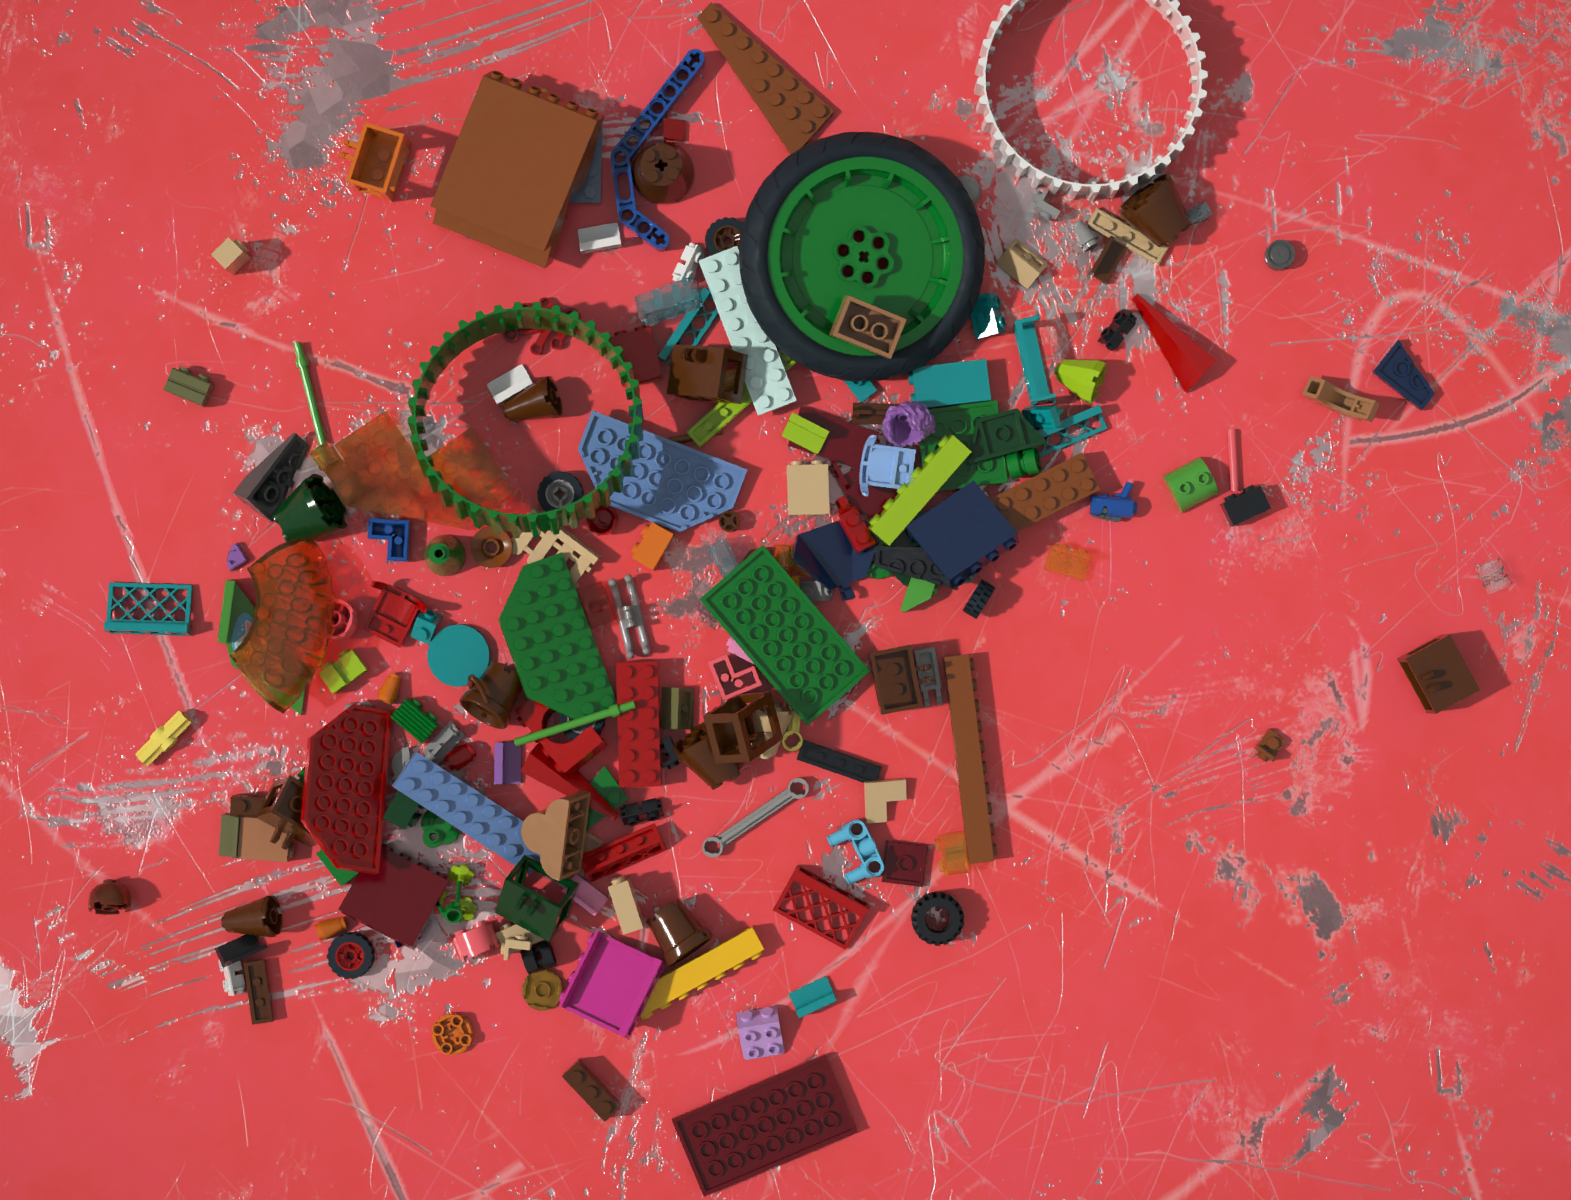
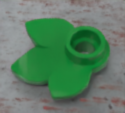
(438, 826)

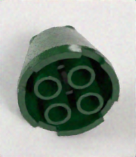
(311, 511)

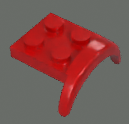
(393, 613)

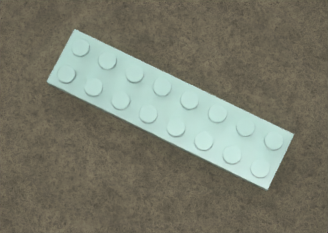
(764, 369)

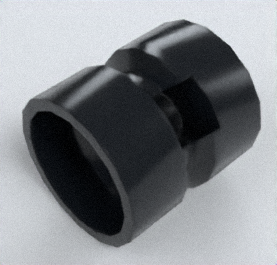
(531, 959)

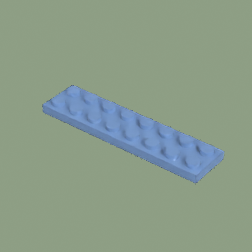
(464, 808)

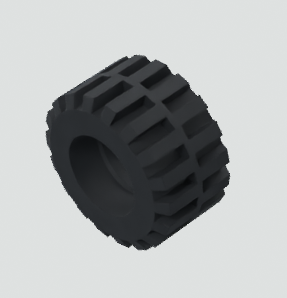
(948, 933)

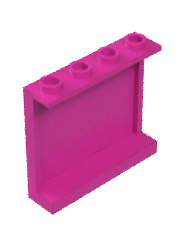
(611, 984)

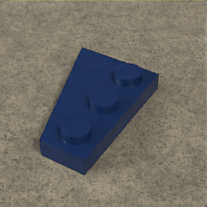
(1401, 375)

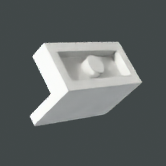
(599, 238)
(509, 384)

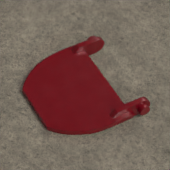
(850, 485)

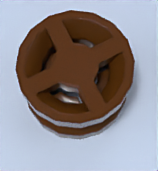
(729, 518)

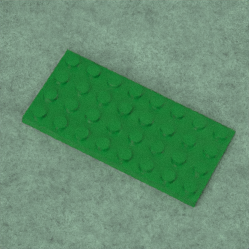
(784, 634)

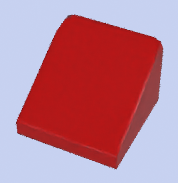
(674, 130)

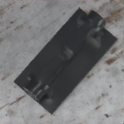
(1122, 321)
(651, 811)

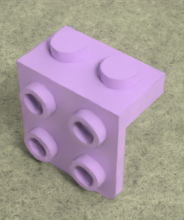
(760, 1033)

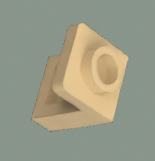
(519, 942)

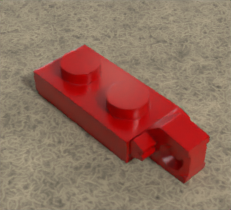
(854, 525)

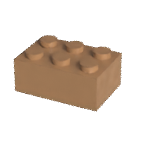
(867, 327)

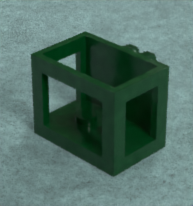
(531, 909)

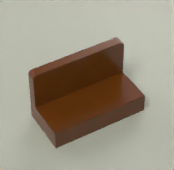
(1107, 260)

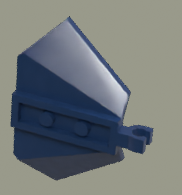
(831, 557)

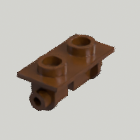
(869, 413)

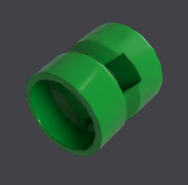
(1022, 463)

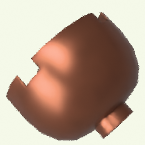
(109, 898)

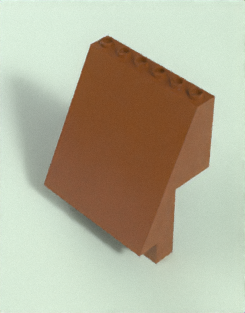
(516, 168)

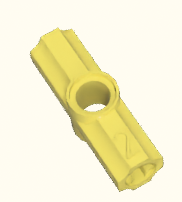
(163, 738)

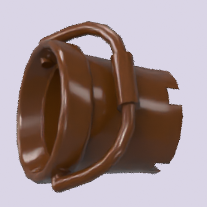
(492, 695)

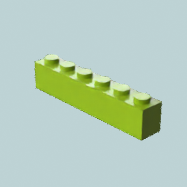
(919, 490)

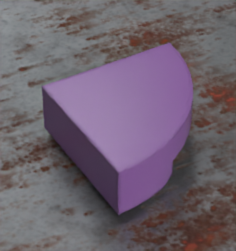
(235, 557)

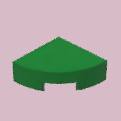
(878, 573)

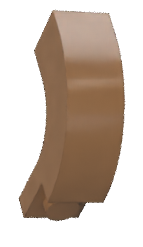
(1340, 401)

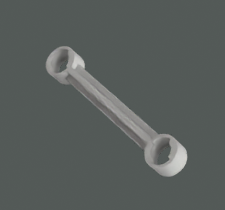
(755, 817)

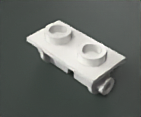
(692, 255)
(233, 982)

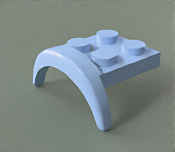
(884, 465)

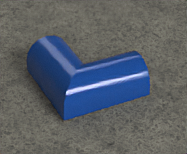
(397, 534)

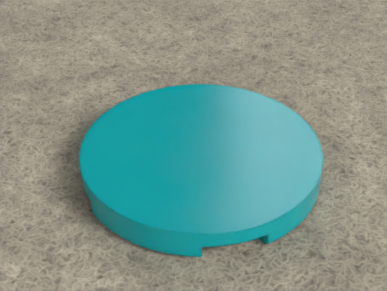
(457, 654)

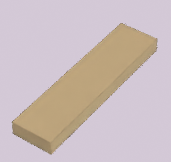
(1127, 236)

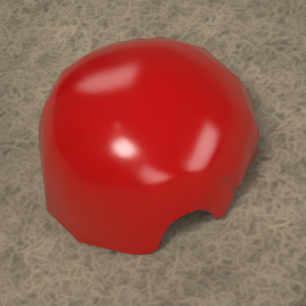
(604, 522)

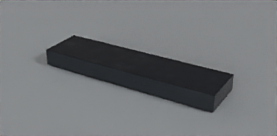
(838, 762)

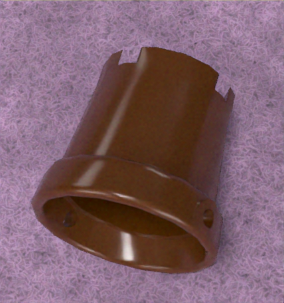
(677, 932)

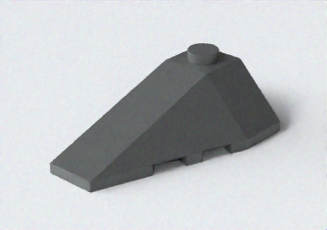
(269, 482)

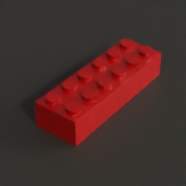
(639, 728)

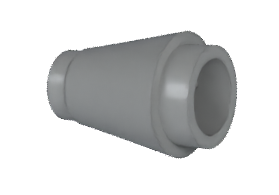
(1086, 237)

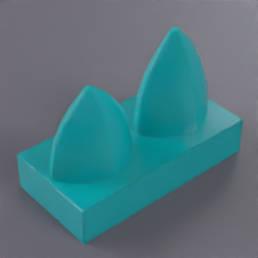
(1043, 416)

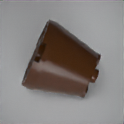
(665, 185)
(1157, 211)
(698, 757)

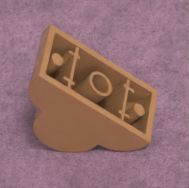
(559, 834)

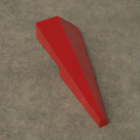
(1182, 353)
(543, 770)

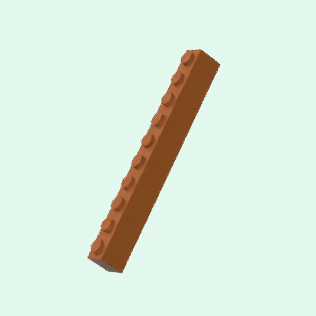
(968, 759)

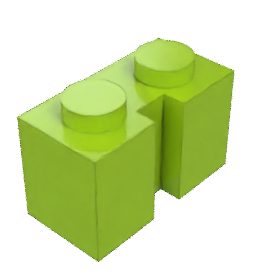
(343, 671)

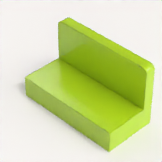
(805, 433)

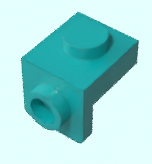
(425, 626)

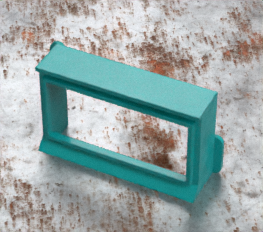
(1032, 361)

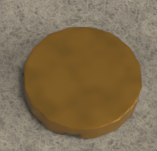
(542, 989)

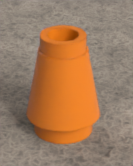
(389, 690)
(330, 927)

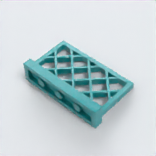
(153, 626)

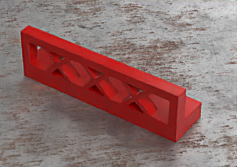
(622, 852)

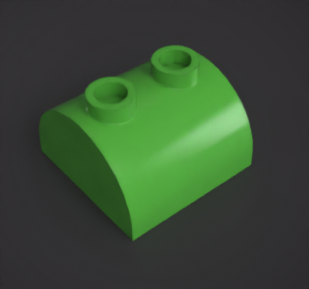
(1190, 484)

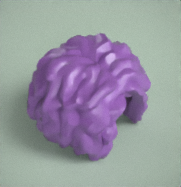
(908, 423)

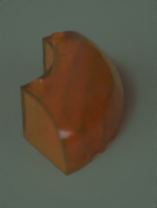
(289, 622)

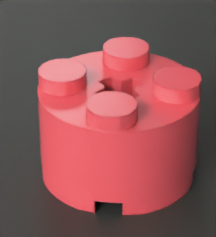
(476, 941)

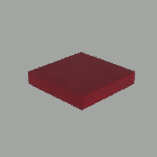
(904, 863)

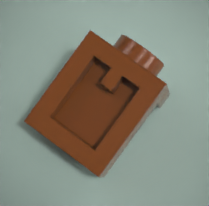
(1269, 746)

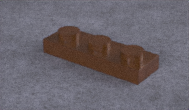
(258, 991)

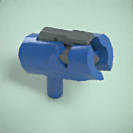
(1113, 507)

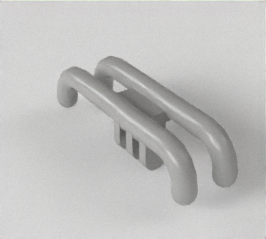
(629, 616)

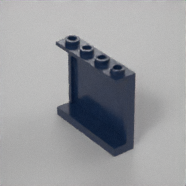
(963, 534)

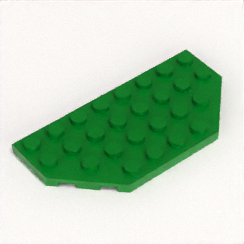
(554, 641)

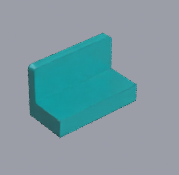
(812, 996)

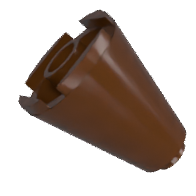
(534, 402)
(254, 918)

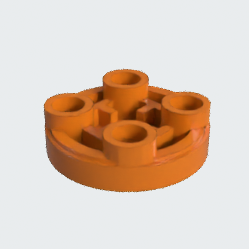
(452, 1033)

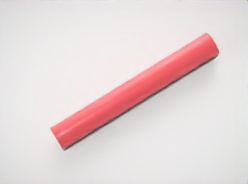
(1233, 464)

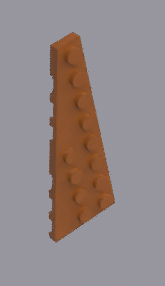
(780, 96)

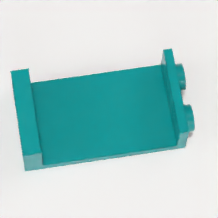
(950, 383)

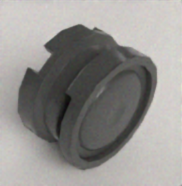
(1279, 255)

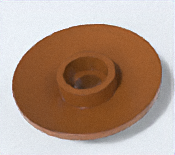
(481, 552)

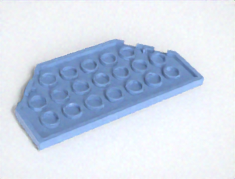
(669, 480)

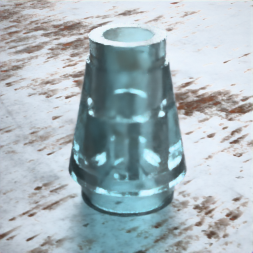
(1199, 213)

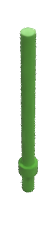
(302, 364)
(613, 710)

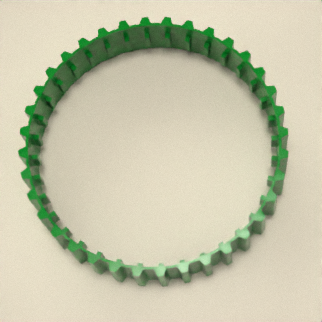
(513, 319)

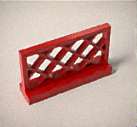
(830, 892)

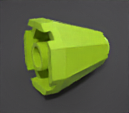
(1082, 377)

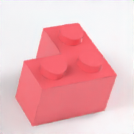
(732, 683)

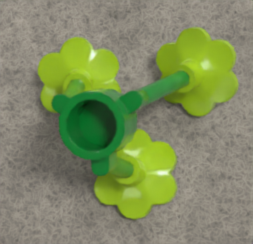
(461, 908)

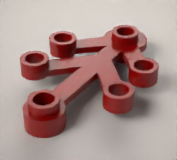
(544, 333)

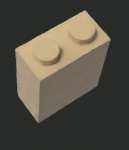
(808, 488)
(626, 904)

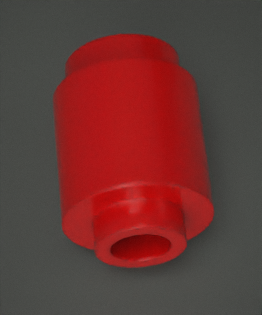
(460, 756)

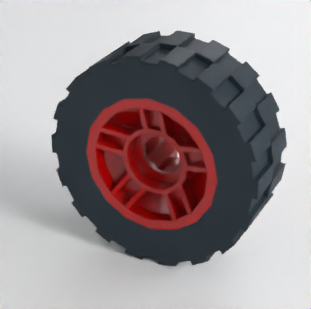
(349, 967)

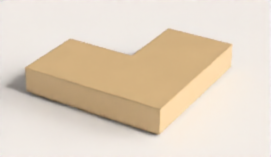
(878, 794)

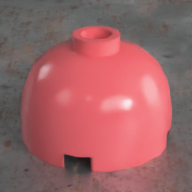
(344, 620)

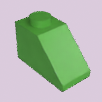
(917, 593)

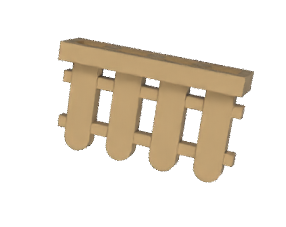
(571, 544)

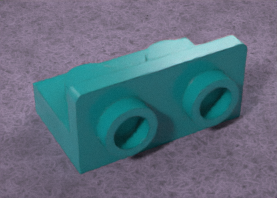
(987, 316)

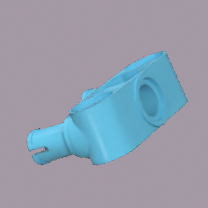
(864, 847)

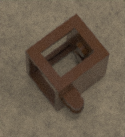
(700, 373)
(1438, 674)
(897, 679)
(732, 730)
(286, 812)

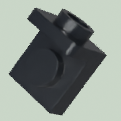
(667, 748)

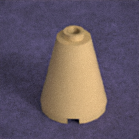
(762, 724)

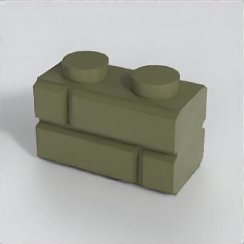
(188, 386)

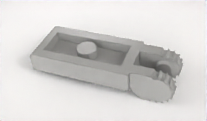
(924, 657)

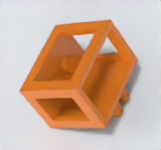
(376, 161)

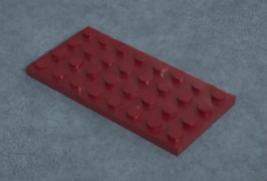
(764, 1125)

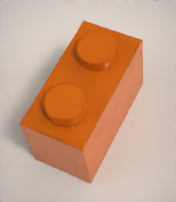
(652, 545)

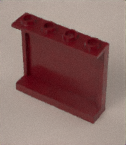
(395, 899)

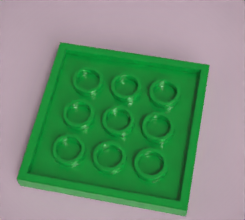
(961, 422)

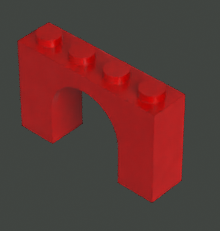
(568, 756)

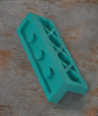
(684, 325)
(1067, 423)

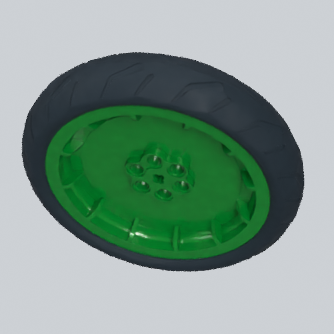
(885, 192)

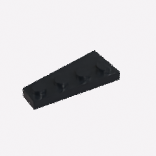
(910, 562)

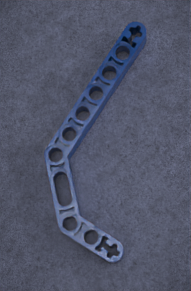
(643, 136)

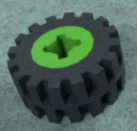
(979, 599)

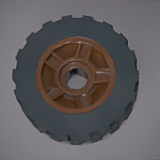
(718, 233)

